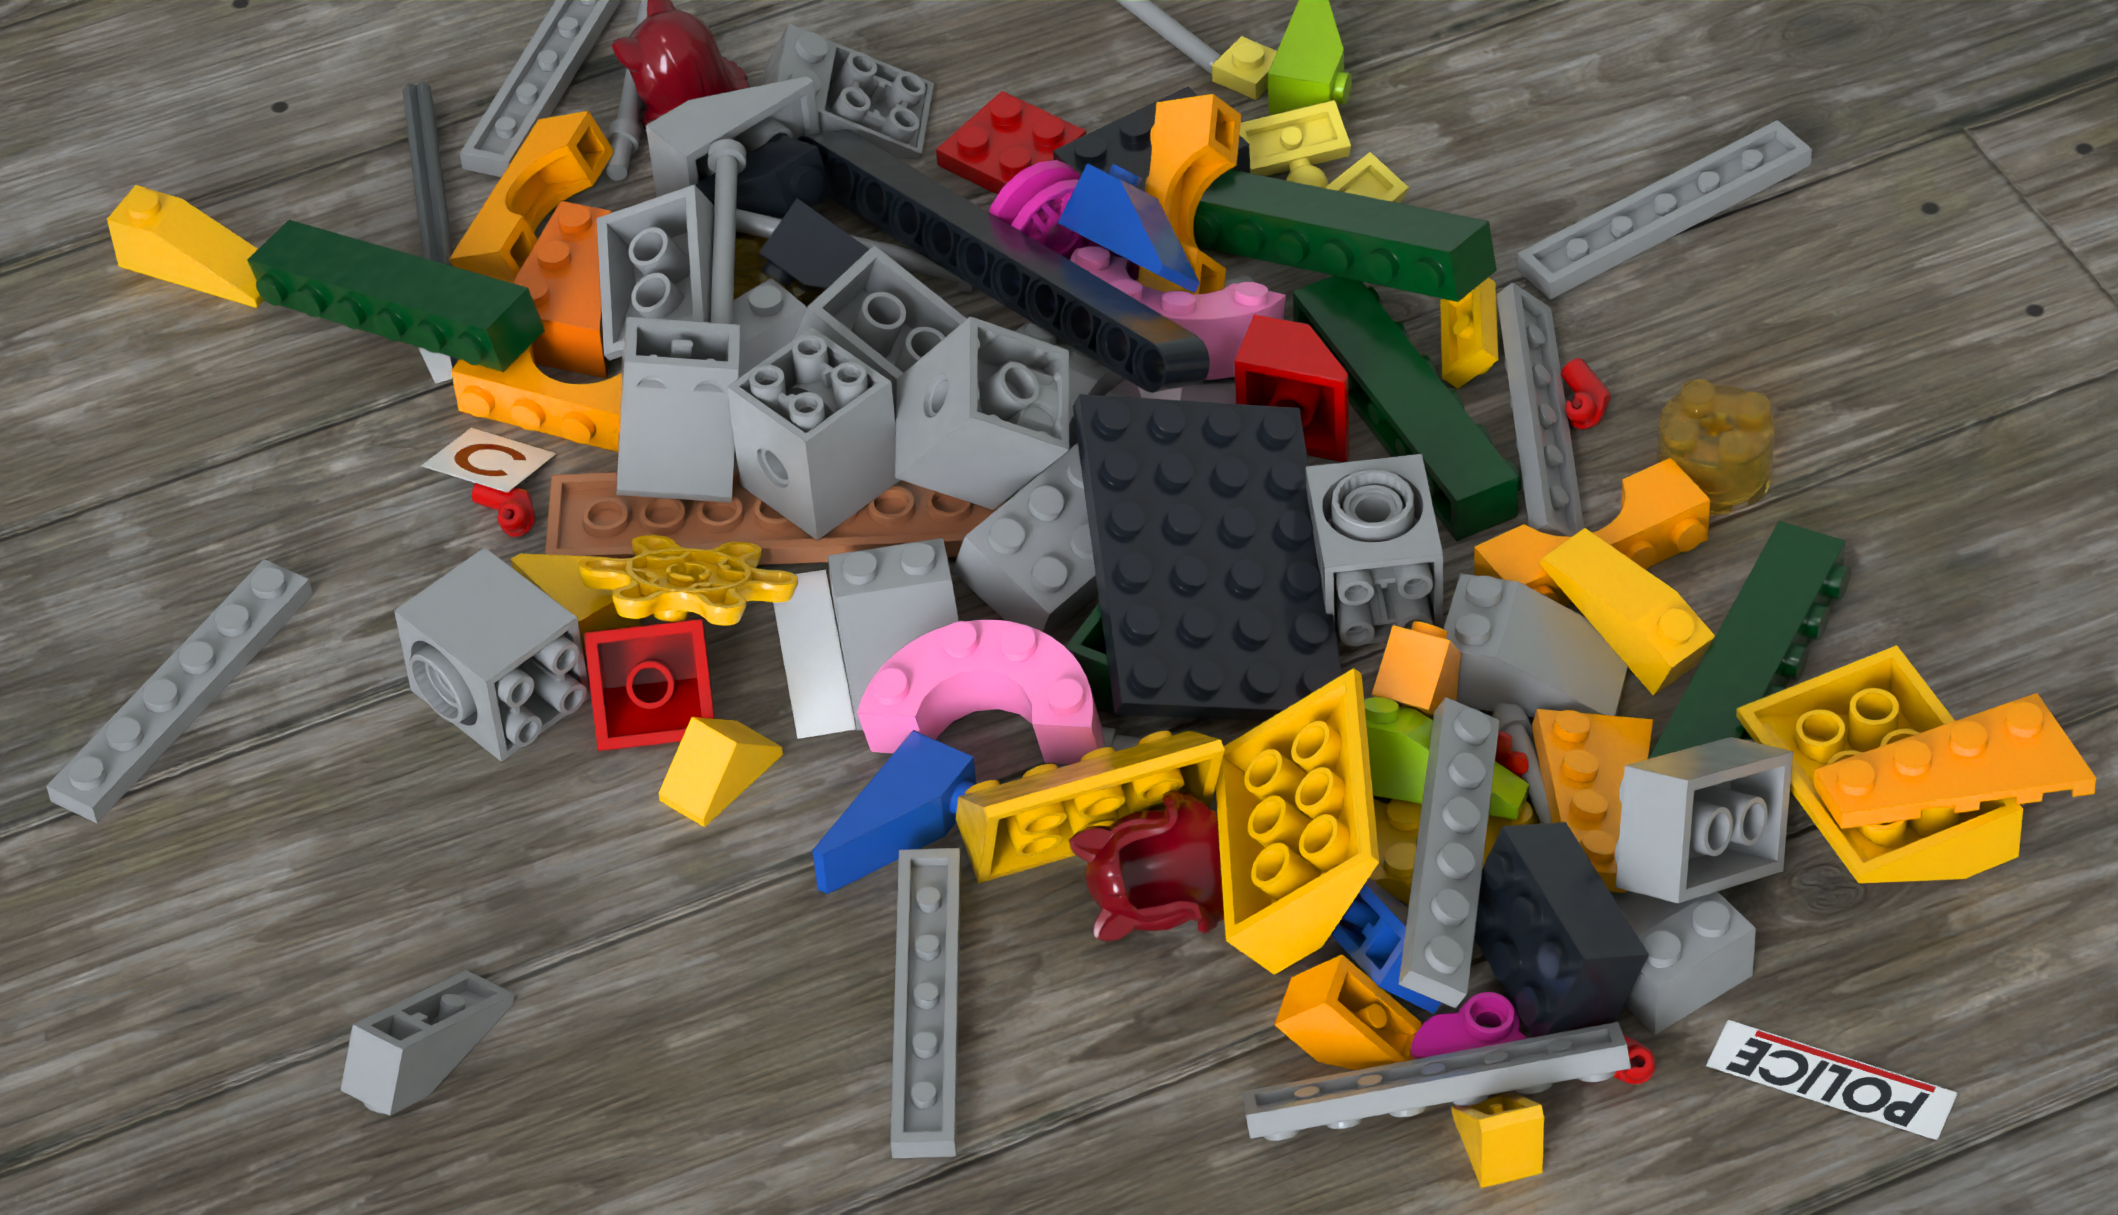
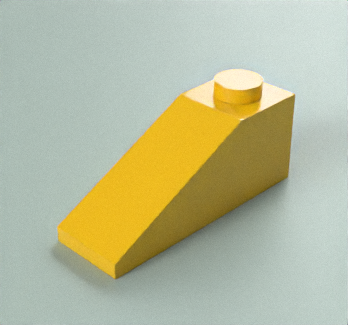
(182, 246)
(1630, 609)

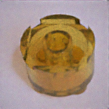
(1720, 441)

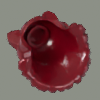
(675, 60)
(1154, 869)

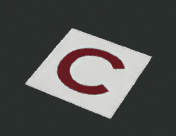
(489, 460)

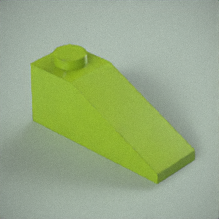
(1308, 61)
(1400, 753)

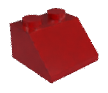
(1292, 367)
(648, 682)

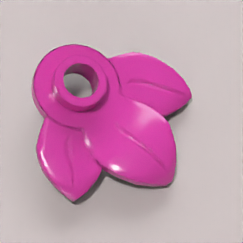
(1463, 1029)

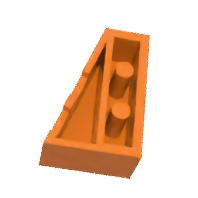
(566, 291)

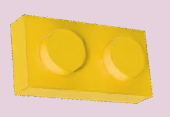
(1469, 334)

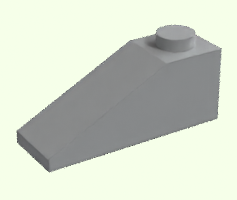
(418, 1041)

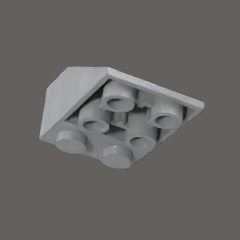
(856, 91)
(677, 409)

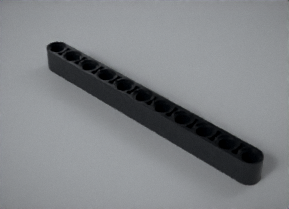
(1010, 266)

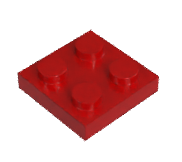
(1004, 141)

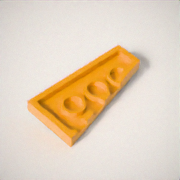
(1976, 759)
(1582, 776)

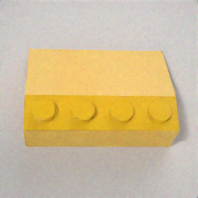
(1859, 711)
(1034, 817)
(1296, 824)

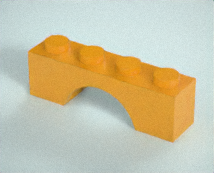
(1191, 148)
(552, 164)
(539, 403)
(1657, 519)

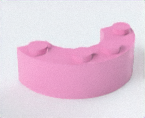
(1215, 317)
(982, 669)

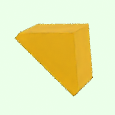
(715, 766)
(1502, 1137)

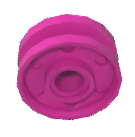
(1036, 202)

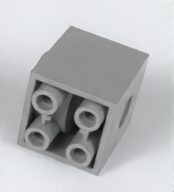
(982, 413)
(814, 433)
(1376, 546)
(493, 654)

